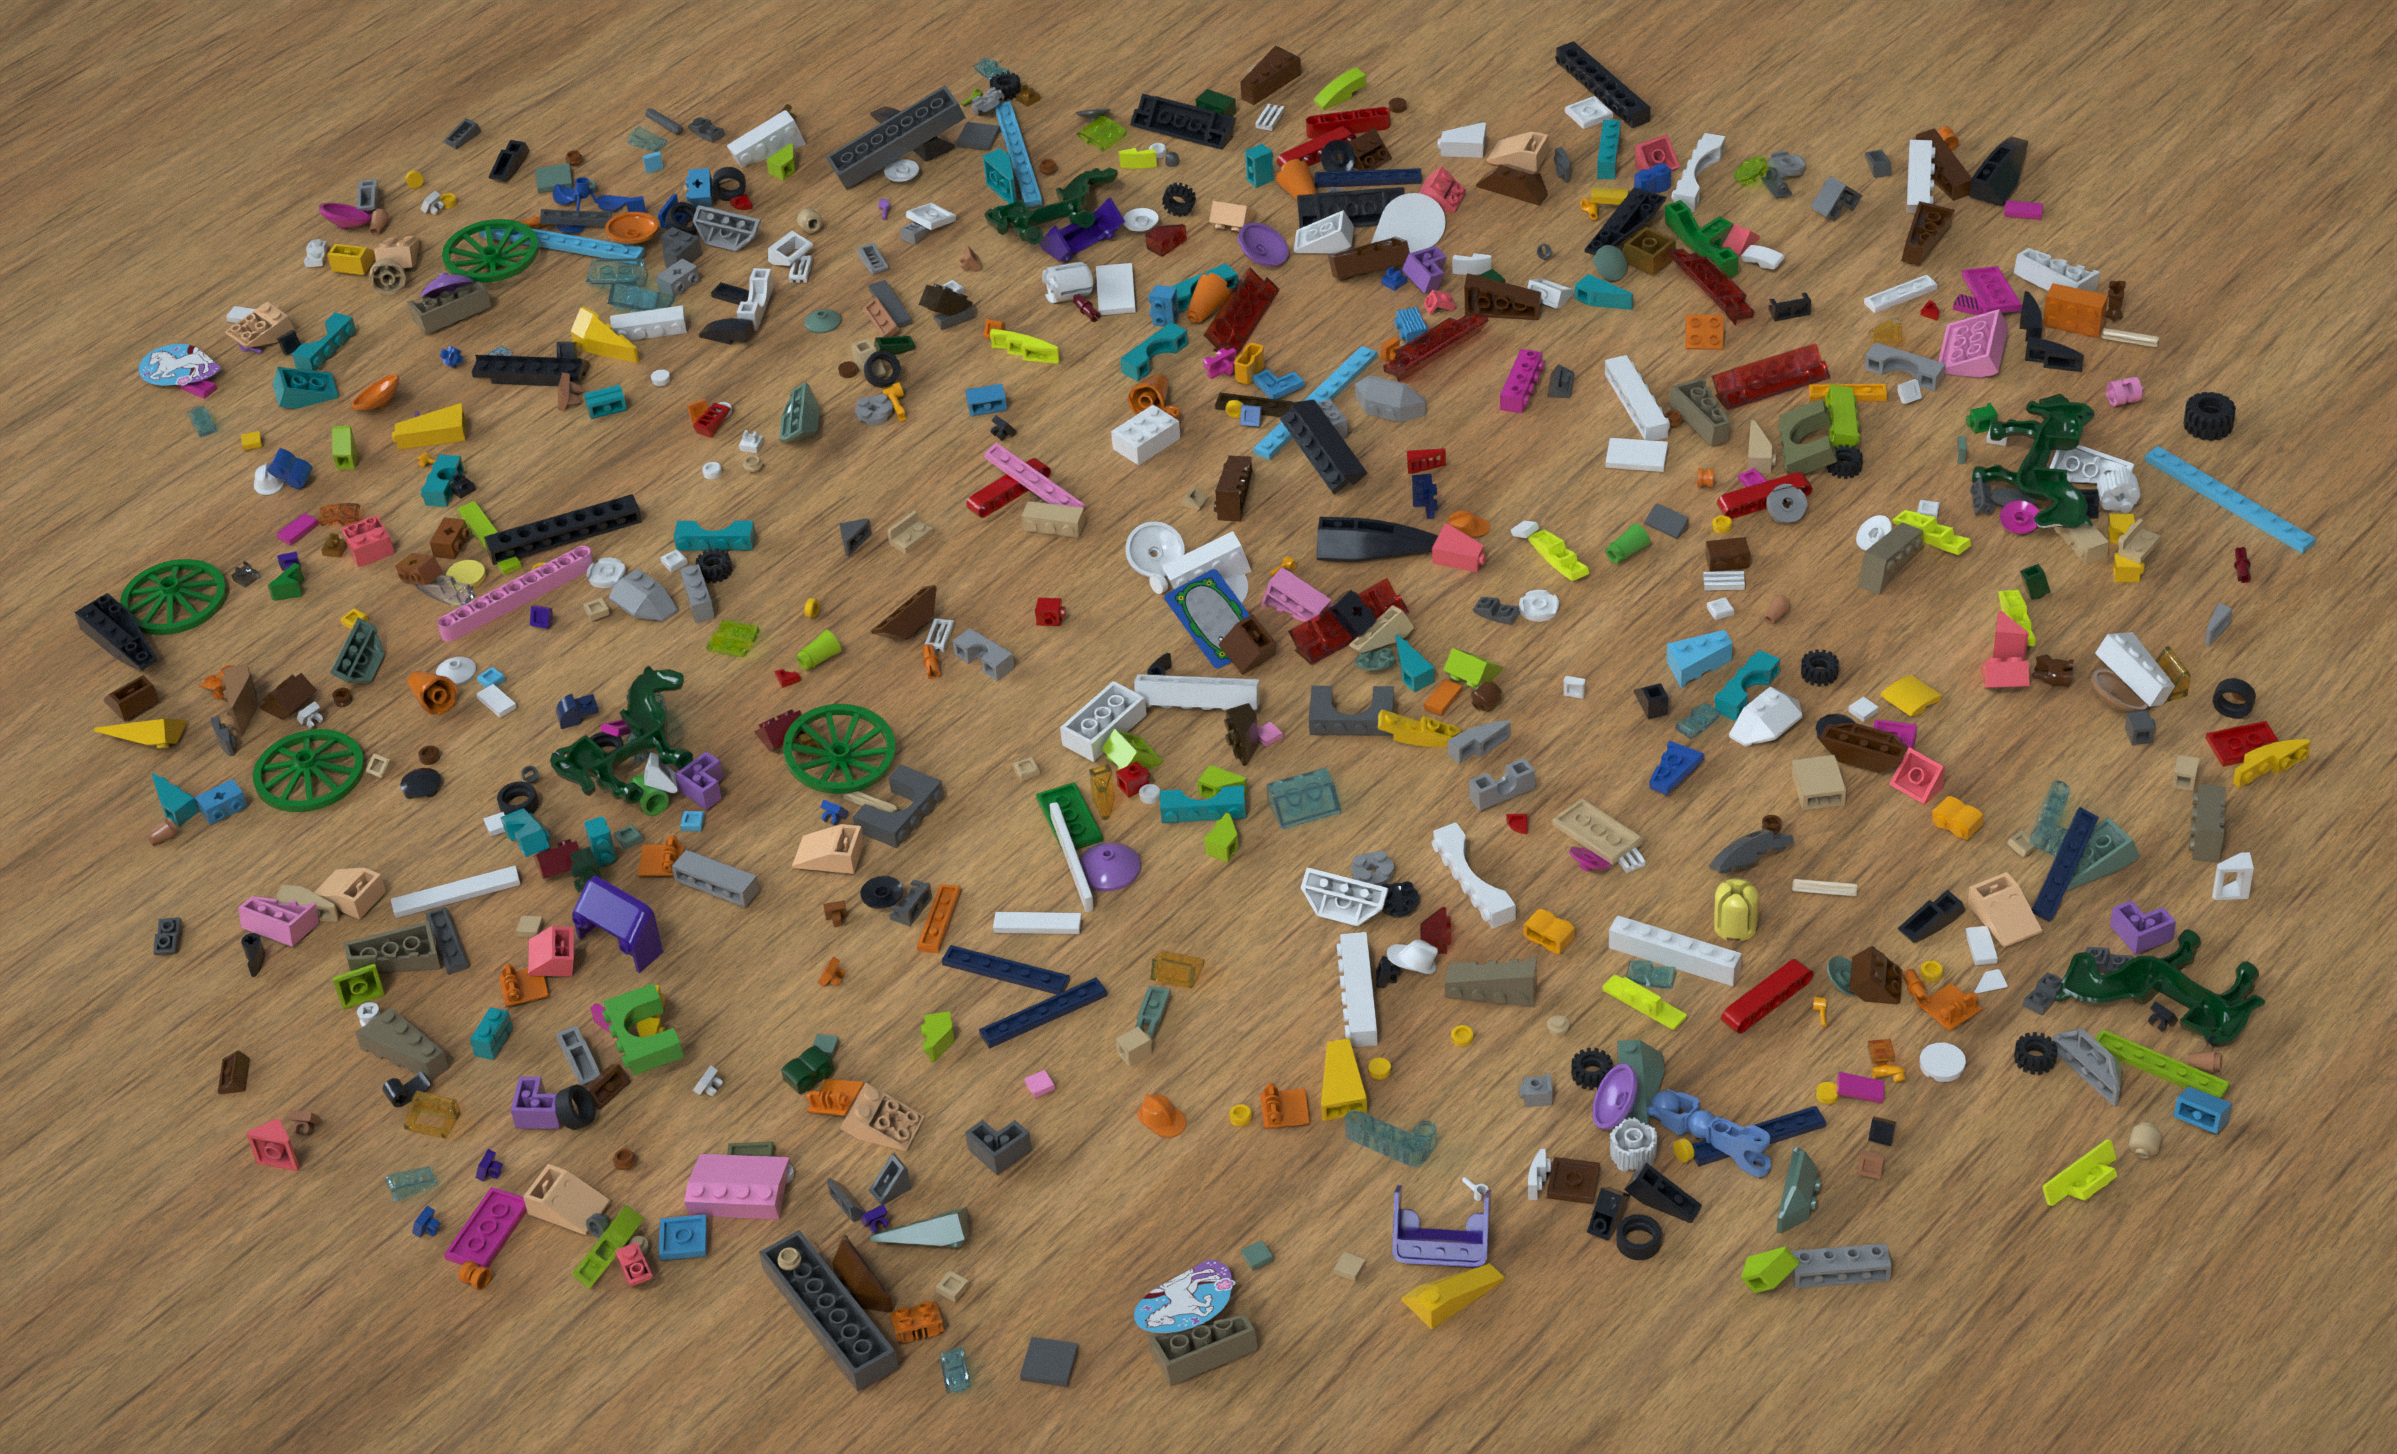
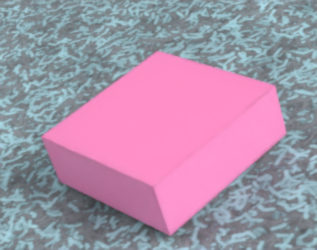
(1269, 734)
(1039, 1084)

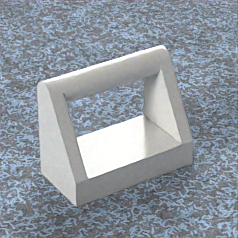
(791, 241)
(1551, 293)
(659, 775)
(2240, 888)

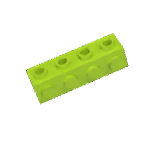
(1843, 416)

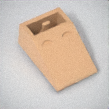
(1523, 151)
(400, 250)
(261, 327)
(831, 849)
(352, 890)
(2003, 909)
(881, 1119)
(563, 1199)

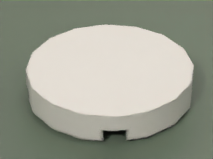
(606, 572)
(1539, 605)
(1942, 1062)

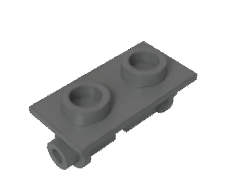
(1775, 184)
(1981, 497)

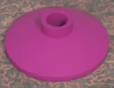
(2020, 511)
(1588, 859)

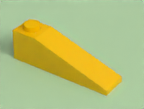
(599, 339)
(152, 732)
(1448, 1295)

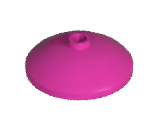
(344, 215)

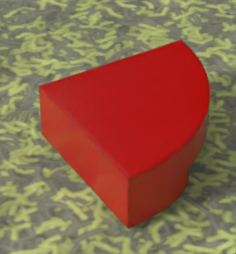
(741, 203)
(1930, 310)
(787, 678)
(1518, 822)

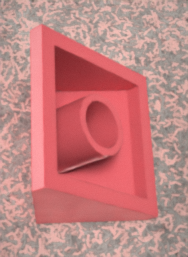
(1655, 152)
(1740, 239)
(2009, 638)
(1919, 776)
(273, 1146)

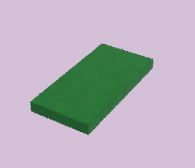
(1075, 812)

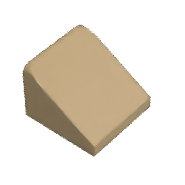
(1194, 499)
(379, 766)

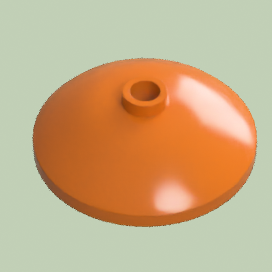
(631, 228)
(376, 394)

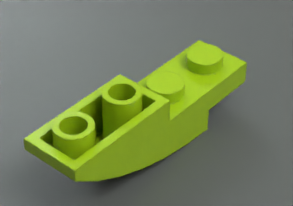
(604, 1249)

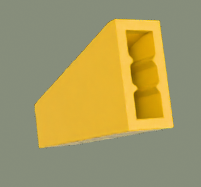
(433, 428)
(1341, 1082)

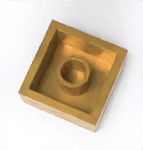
(1649, 250)

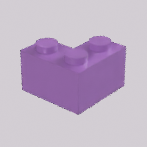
(1425, 268)
(700, 780)
(2142, 930)
(534, 1107)

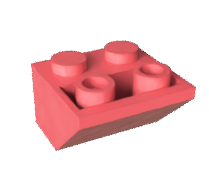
(1443, 189)
(368, 541)
(2005, 674)
(552, 952)

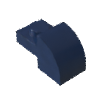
(571, 710)

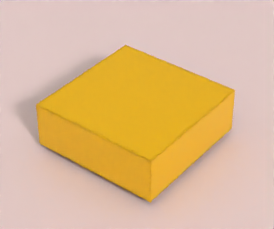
(251, 440)
(351, 617)

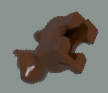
(2116, 297)
(2058, 671)

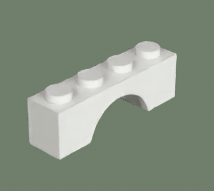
(759, 294)

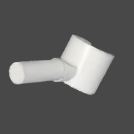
(1476, 1188)

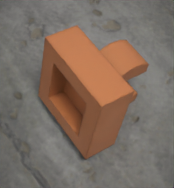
(970, 260)
(303, 1118)
(1871, 1164)

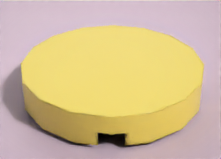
(468, 572)

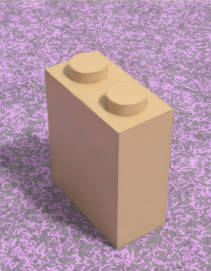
(1818, 782)

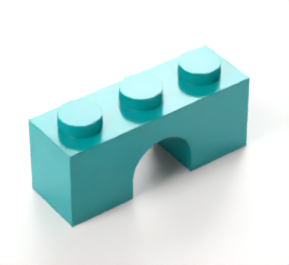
(437, 487)

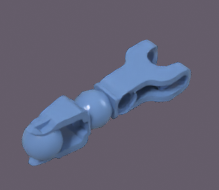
(1723, 1134)

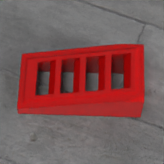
(701, 423)
(1415, 464)

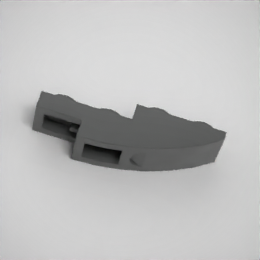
(1745, 850)

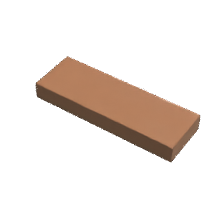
(881, 318)

